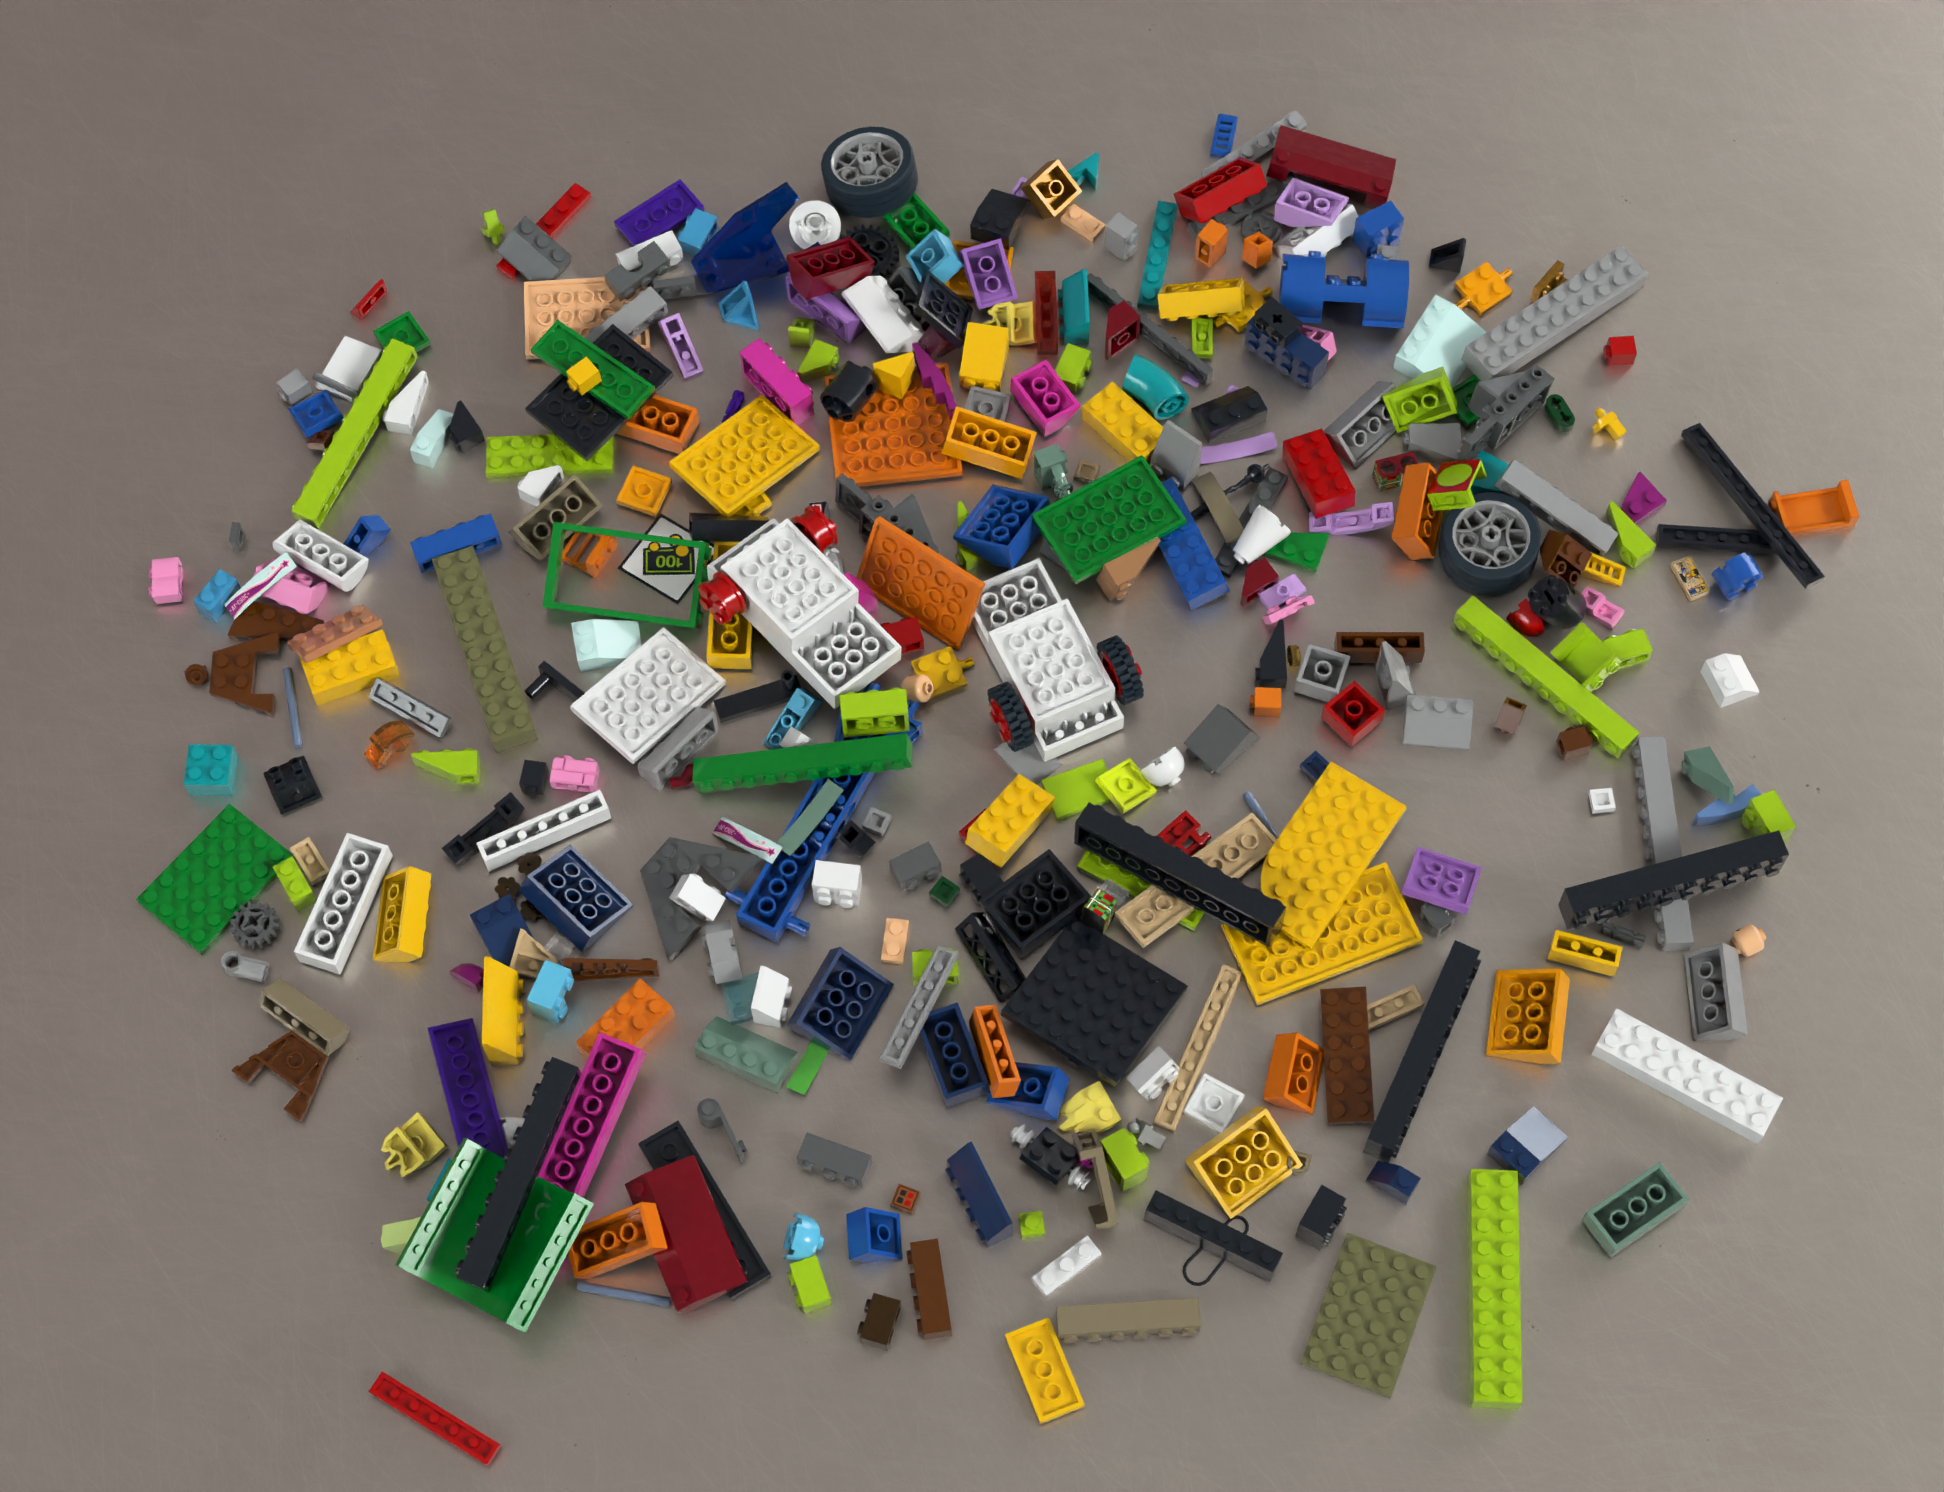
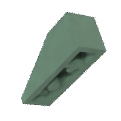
(1706, 772)

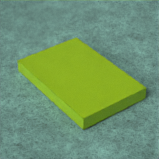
(1076, 789)

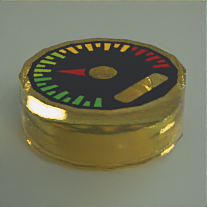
(1293, 655)

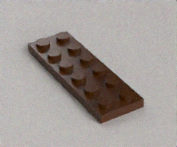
(1347, 1055)

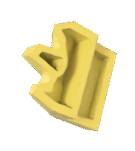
(1019, 319)
(1089, 1111)
(413, 1145)

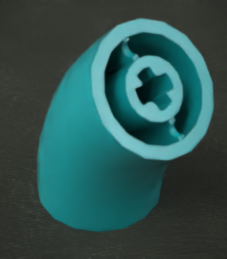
(1155, 388)

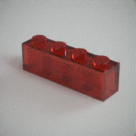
(1046, 313)

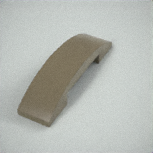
(1219, 507)

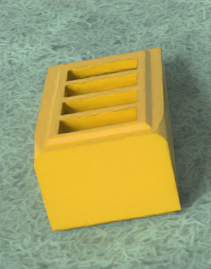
(1599, 575)

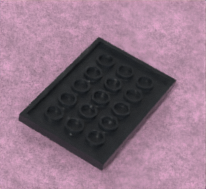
(583, 419)

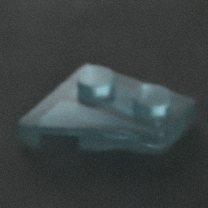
(739, 998)

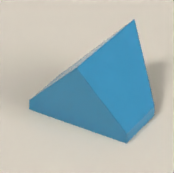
(739, 307)

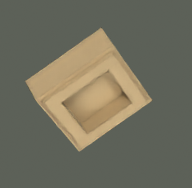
(1086, 471)

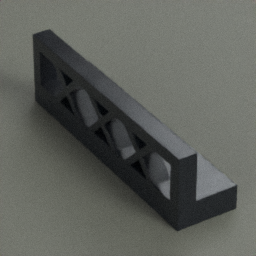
(995, 949)

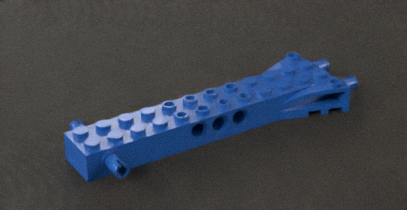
(782, 885)

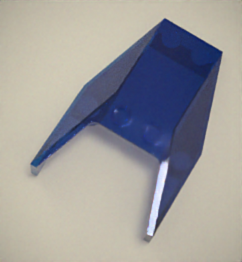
(746, 245)

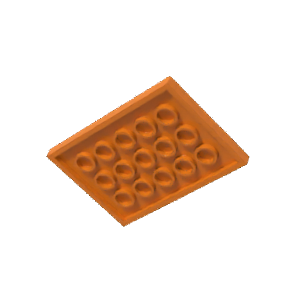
(920, 583)

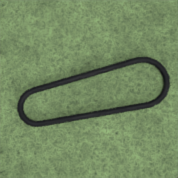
(1221, 1262)

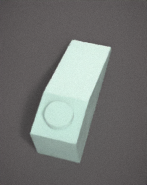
(431, 439)

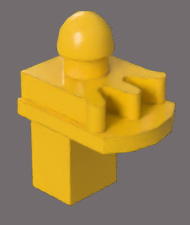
(1609, 422)

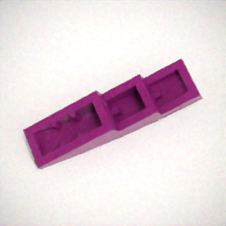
(932, 377)

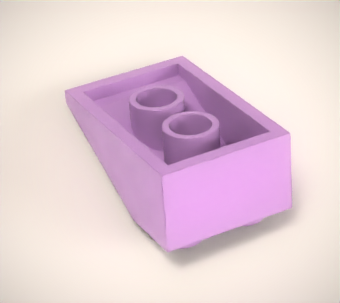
(1308, 205)

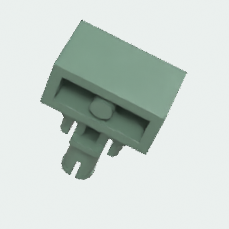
(1051, 470)

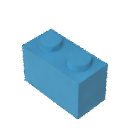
(697, 232)
(215, 594)

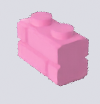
(574, 774)

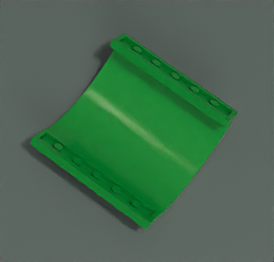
(533, 1254)

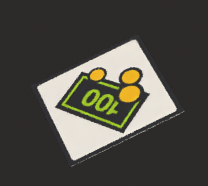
(664, 566)

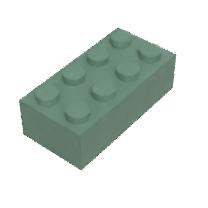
(1635, 1209)

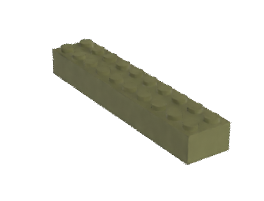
(485, 649)

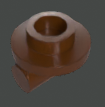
(196, 674)

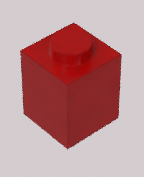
(1620, 350)

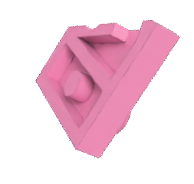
(1292, 605)

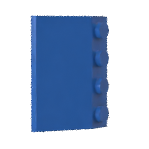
(1002, 525)

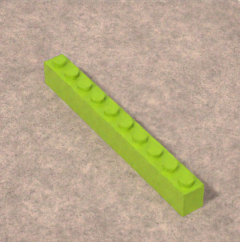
(354, 434)
(1545, 677)

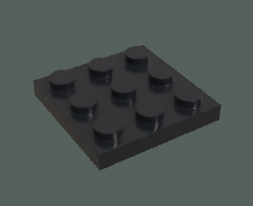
(942, 309)

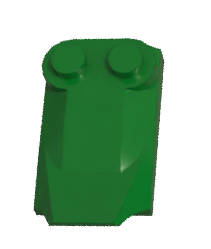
(914, 222)

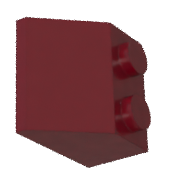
(1122, 328)

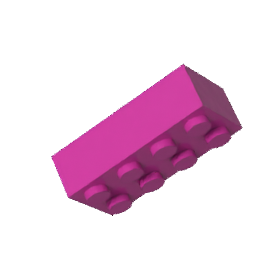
(776, 381)

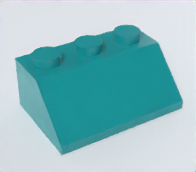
(1074, 309)

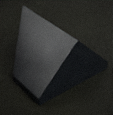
(1448, 256)

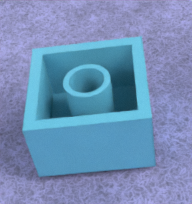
(936, 255)

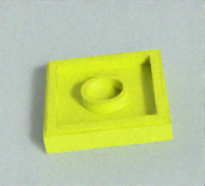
(1125, 785)

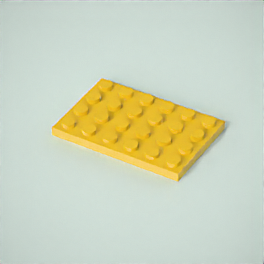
(744, 456)

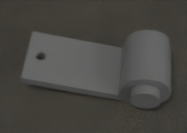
(712, 1117)

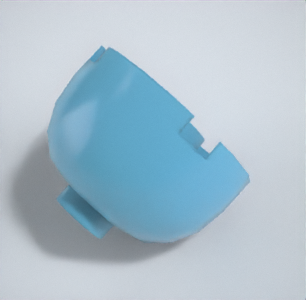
(802, 1238)

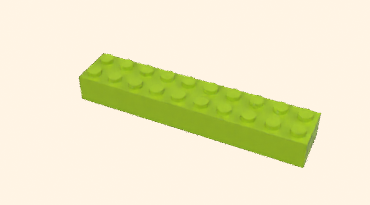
(1494, 1289)

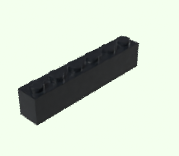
(1212, 1235)

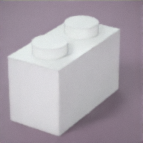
(697, 897)

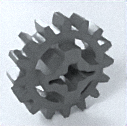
(251, 934)

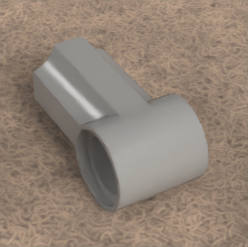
(246, 966)

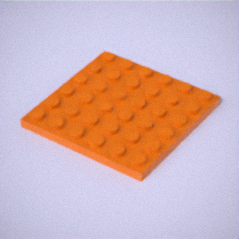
(895, 438)

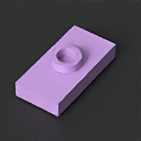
(1281, 591)

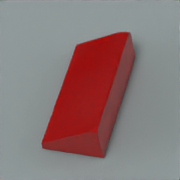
(369, 300)

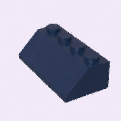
(979, 1195)

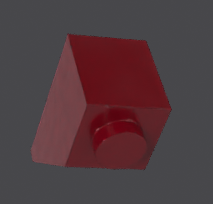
(1257, 579)

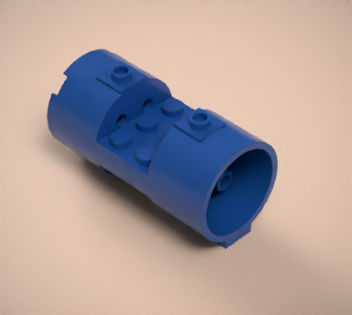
(1380, 292)

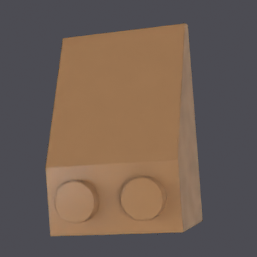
(1122, 572)

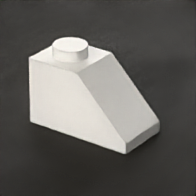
(540, 484)

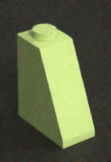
(397, 1234)

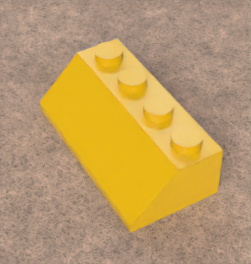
(1202, 298)
(402, 915)

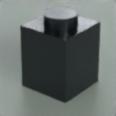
(534, 777)
(856, 839)

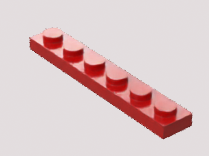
(555, 219)
(434, 1419)

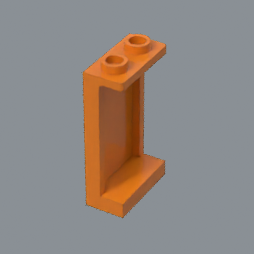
(1816, 509)

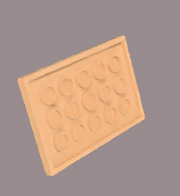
(574, 302)

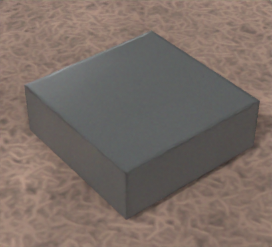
(236, 536)

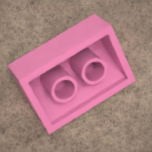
(297, 589)

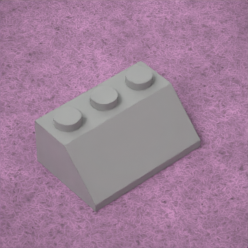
(1437, 722)

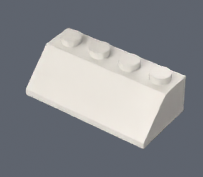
(1318, 238)
(884, 314)

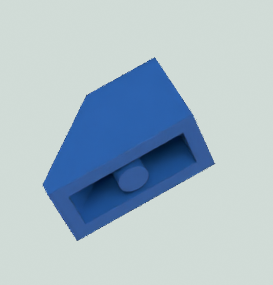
(367, 534)

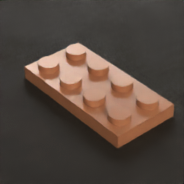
(334, 633)

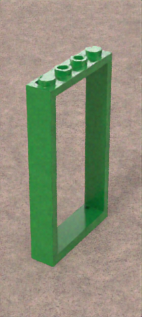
(554, 567)

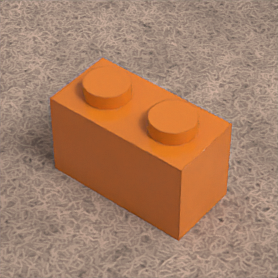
(1211, 243)

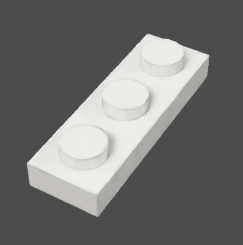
(1066, 1266)

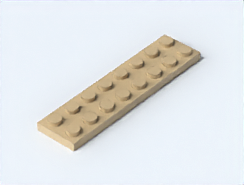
(1232, 852)

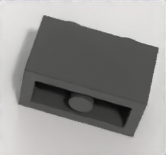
(915, 866)

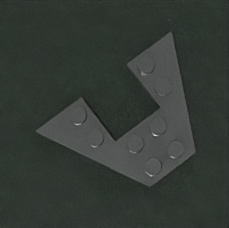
(664, 871)

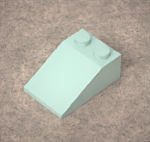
(604, 642)

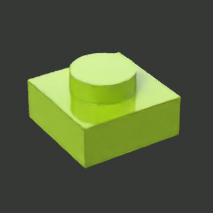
(1031, 1224)

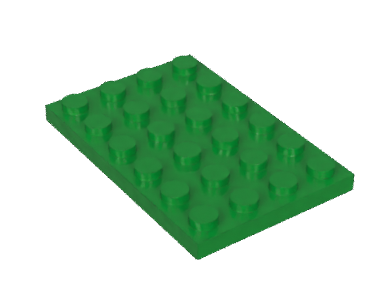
(1108, 518)
(214, 877)

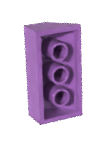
(829, 312)

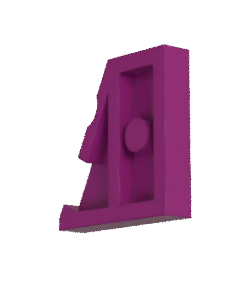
(1642, 499)

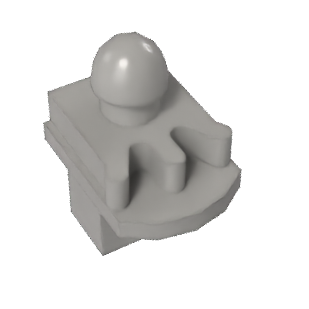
(1144, 1133)

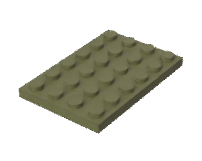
(1368, 1315)

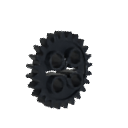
(875, 240)

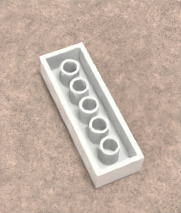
(343, 903)

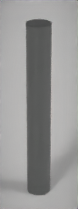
(335, 385)

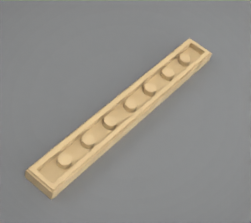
(1198, 1048)

